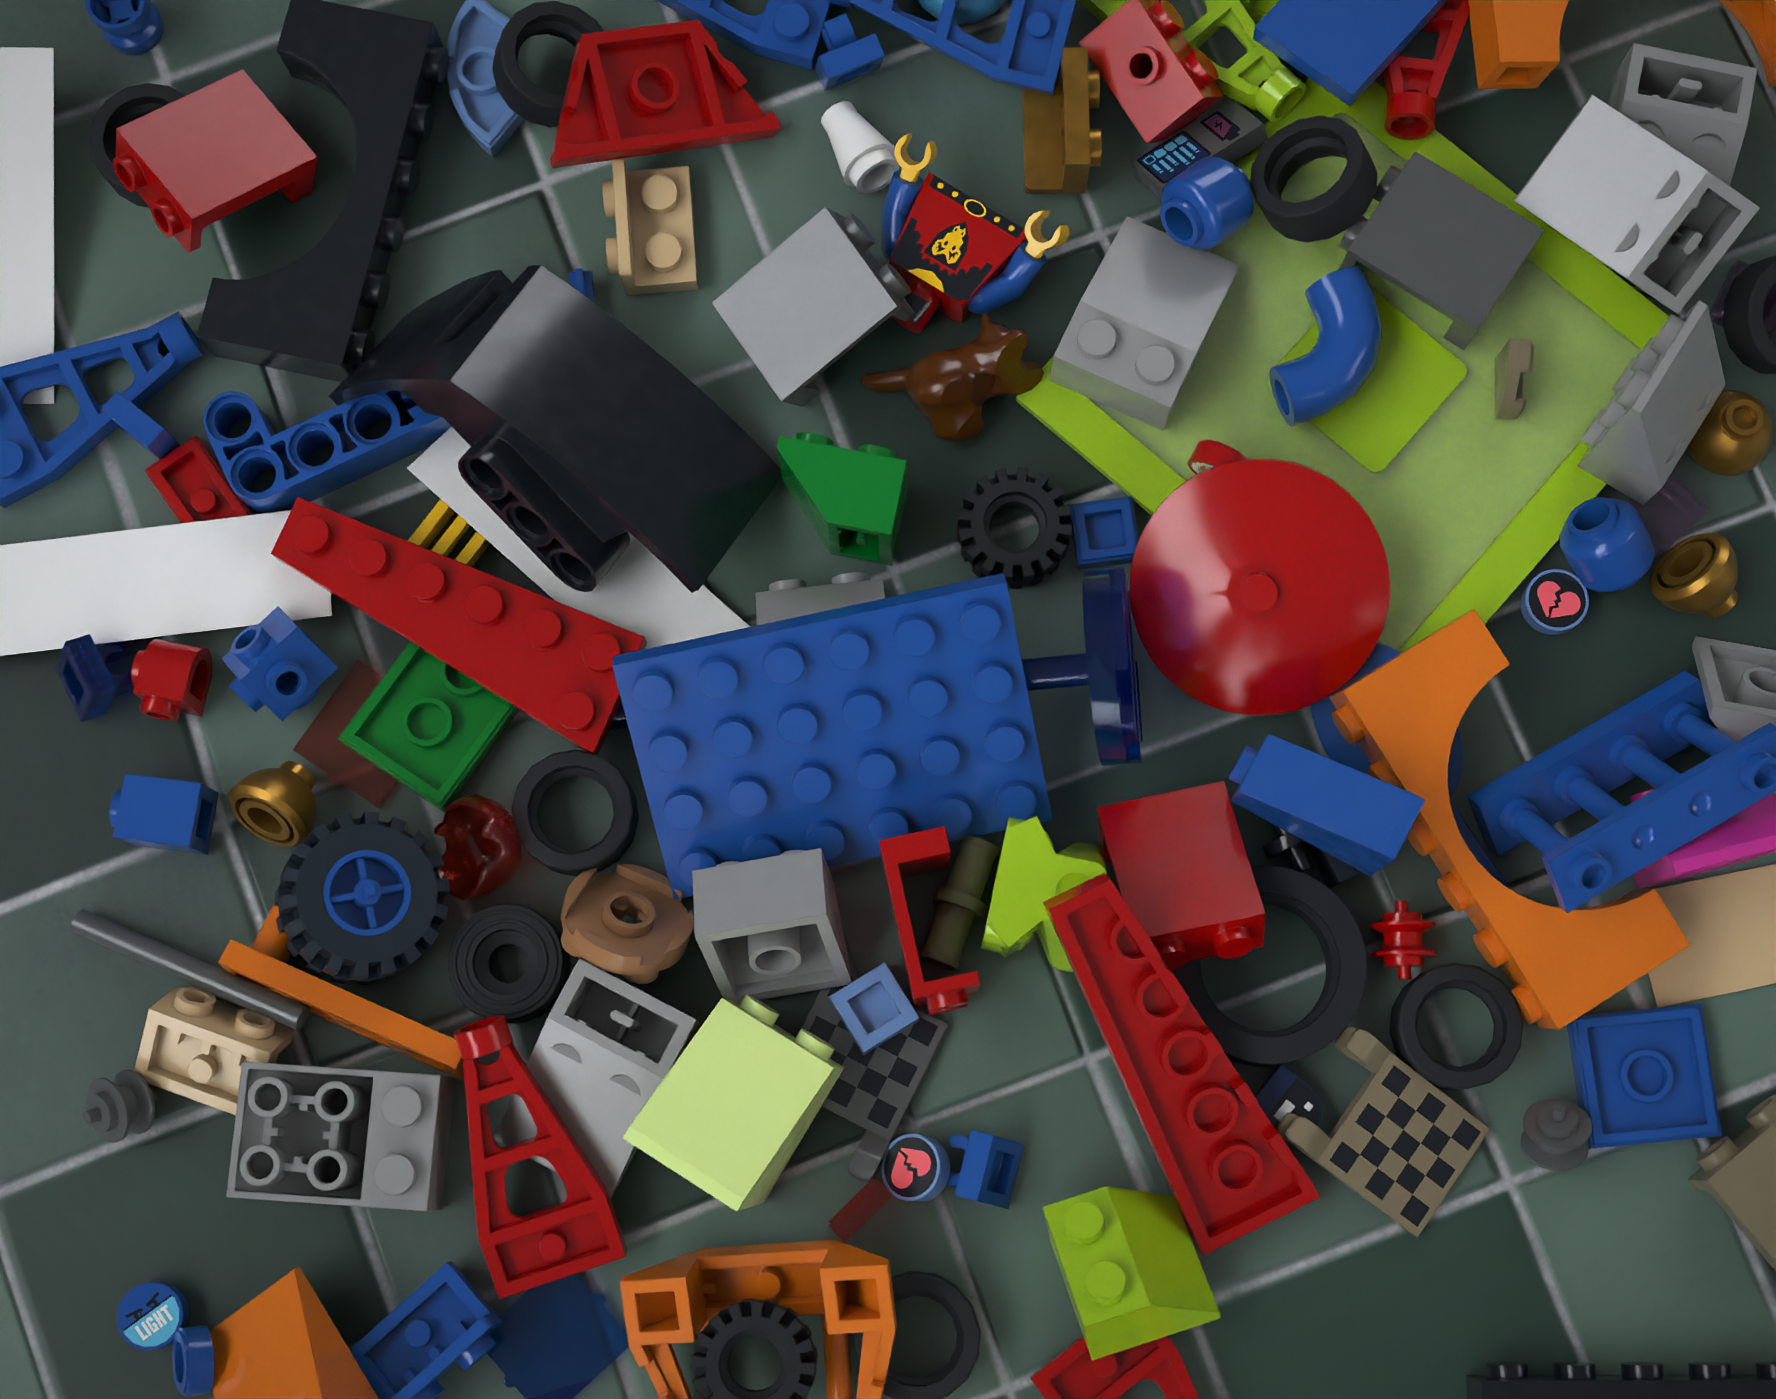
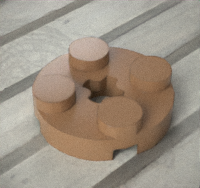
(633, 950)

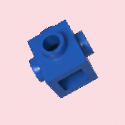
(277, 665)

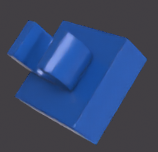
(846, 56)
(987, 1168)

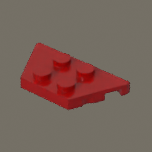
(653, 95)

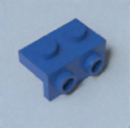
(427, 1337)

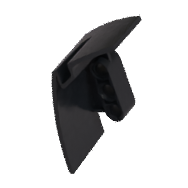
(573, 426)

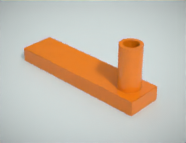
(266, 966)

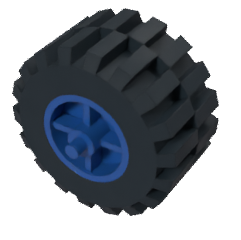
(361, 898)

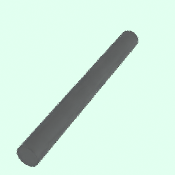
(190, 969)

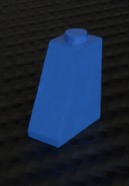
(1325, 802)

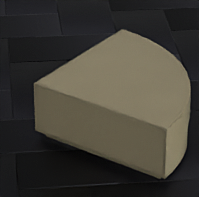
(1509, 368)

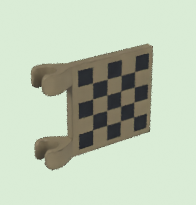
(1397, 1138)

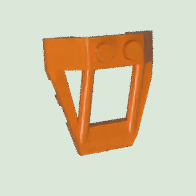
(811, 1277)

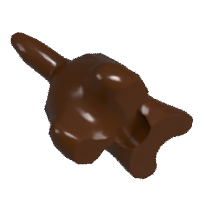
(957, 381)

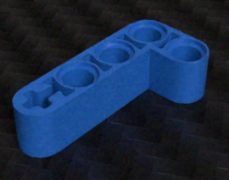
(289, 451)

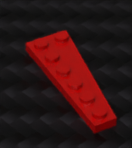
(492, 631)
(1197, 1111)

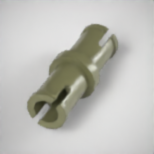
(959, 903)

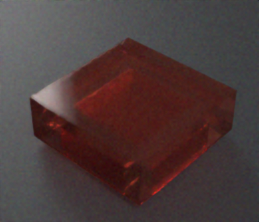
(859, 1209)

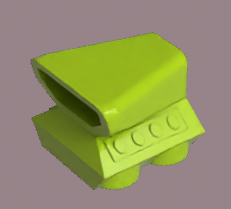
(1027, 877)

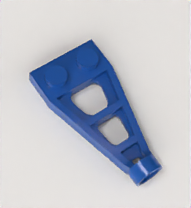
(783, 32)
(1023, 58)
(32, 463)

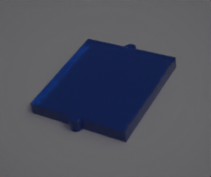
(556, 1340)

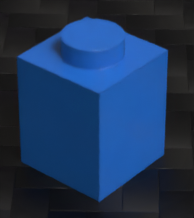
(164, 813)

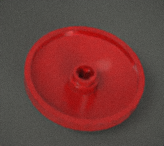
(1259, 586)

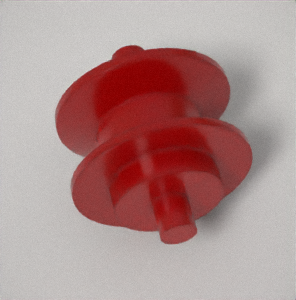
(1403, 940)

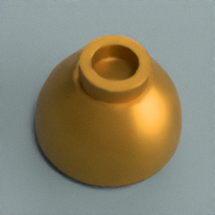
(1732, 435)
(1697, 576)
(276, 803)

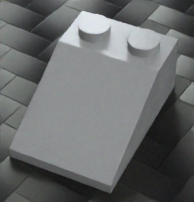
(1142, 323)

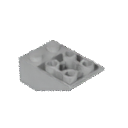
(1688, 103)
(1636, 203)
(1656, 407)
(600, 1066)
(341, 1136)

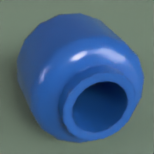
(1206, 203)
(1607, 544)

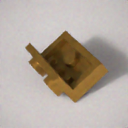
(1058, 130)

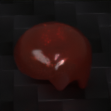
(480, 846)

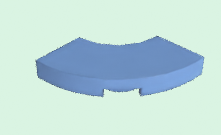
(471, 75)

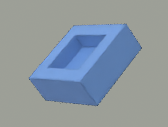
(874, 1008)

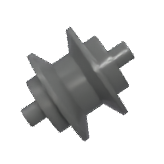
(120, 1106)
(1556, 1134)

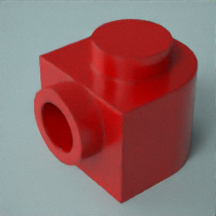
(172, 679)

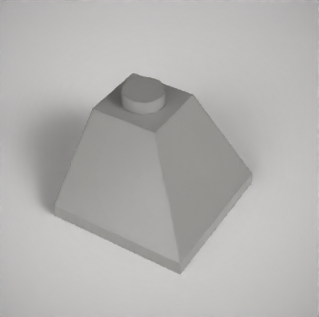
(1737, 685)

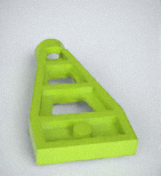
(1241, 81)

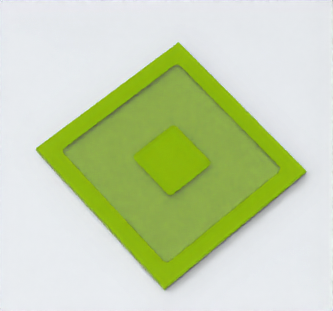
(1450, 489)

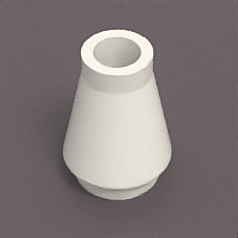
(860, 150)

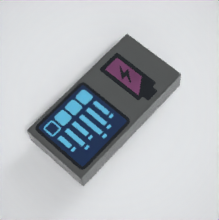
(1223, 132)

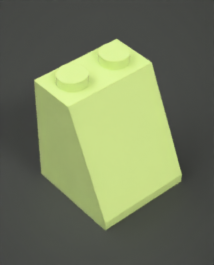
(736, 1103)

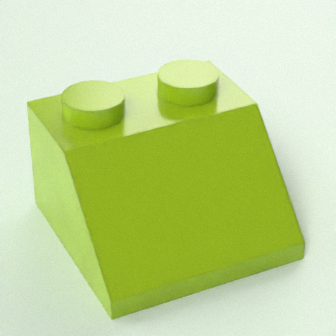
(1128, 1267)

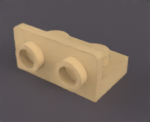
(653, 229)
(199, 1044)

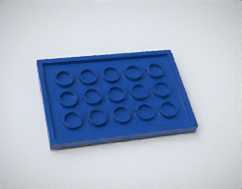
(836, 730)

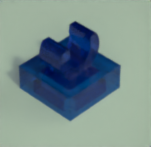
(87, 678)

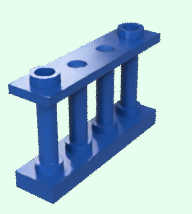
(1607, 755)

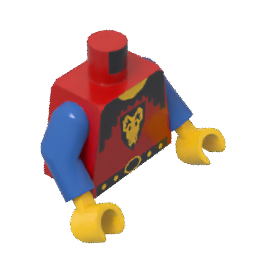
(954, 247)

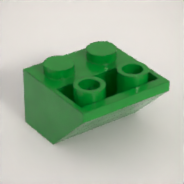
(847, 494)

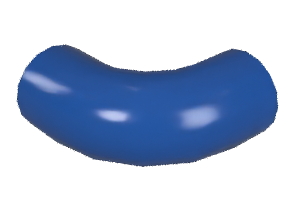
(1343, 351)

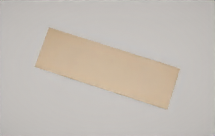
(1729, 935)

